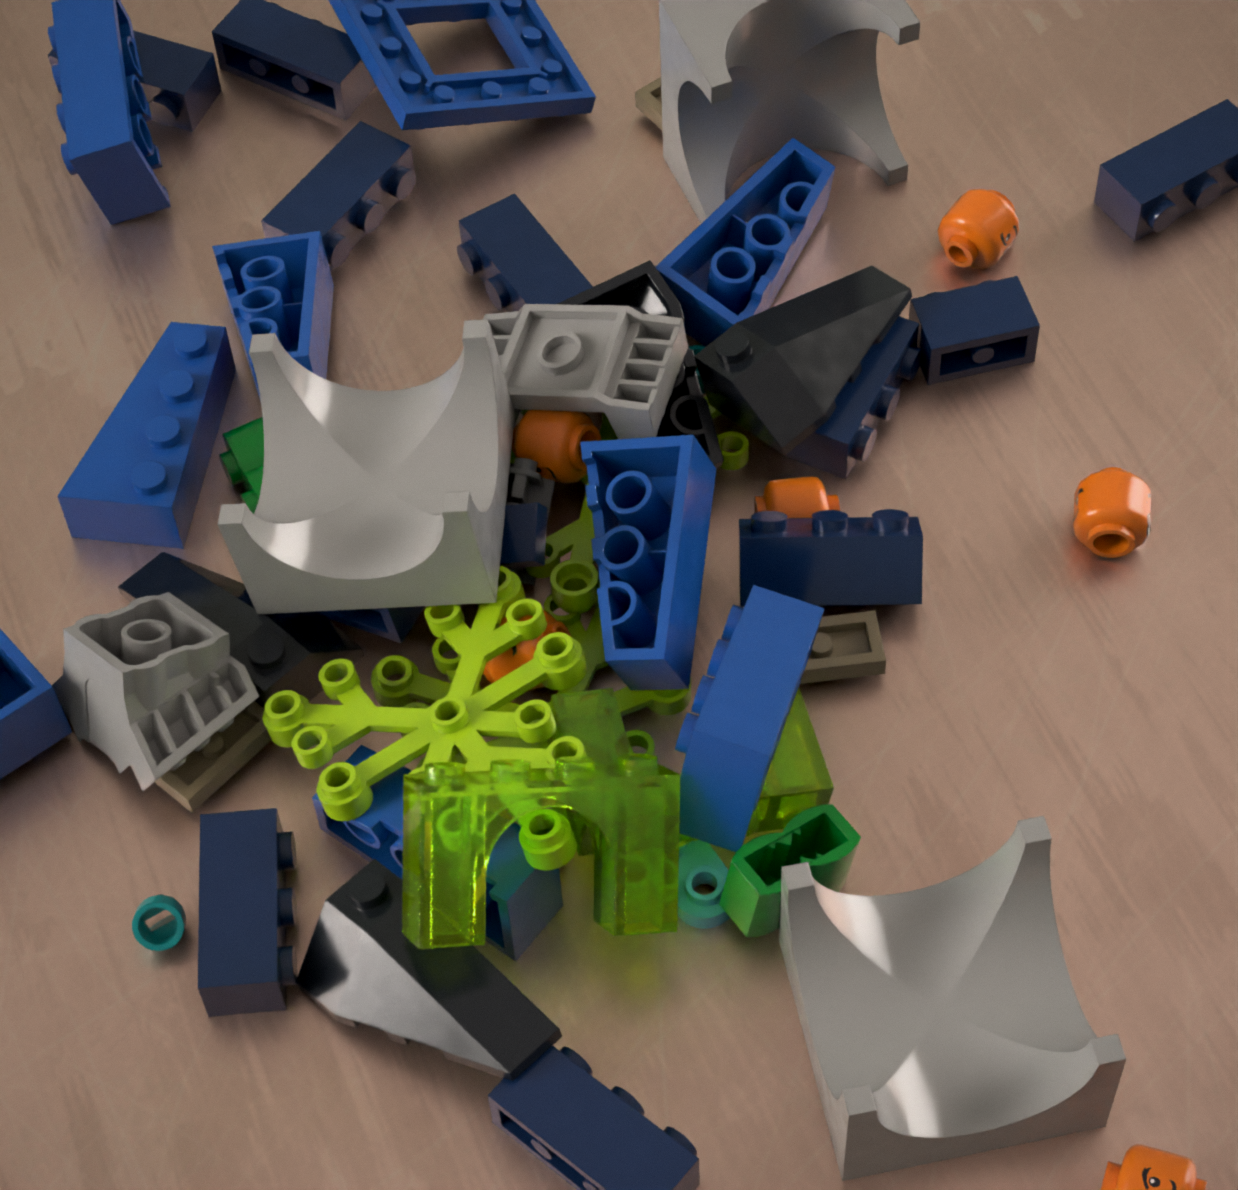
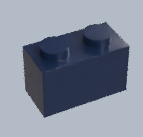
(975, 329)

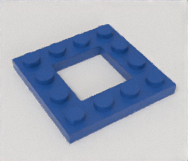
(539, 86)

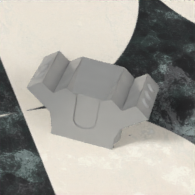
(150, 684)

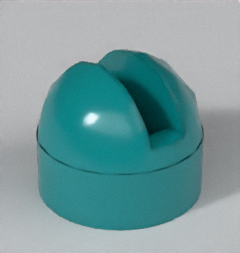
(165, 932)

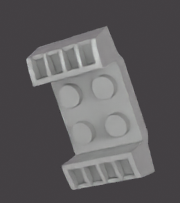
(591, 362)

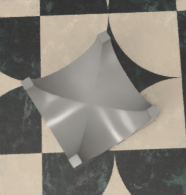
(771, 71)
(376, 489)
(944, 1013)

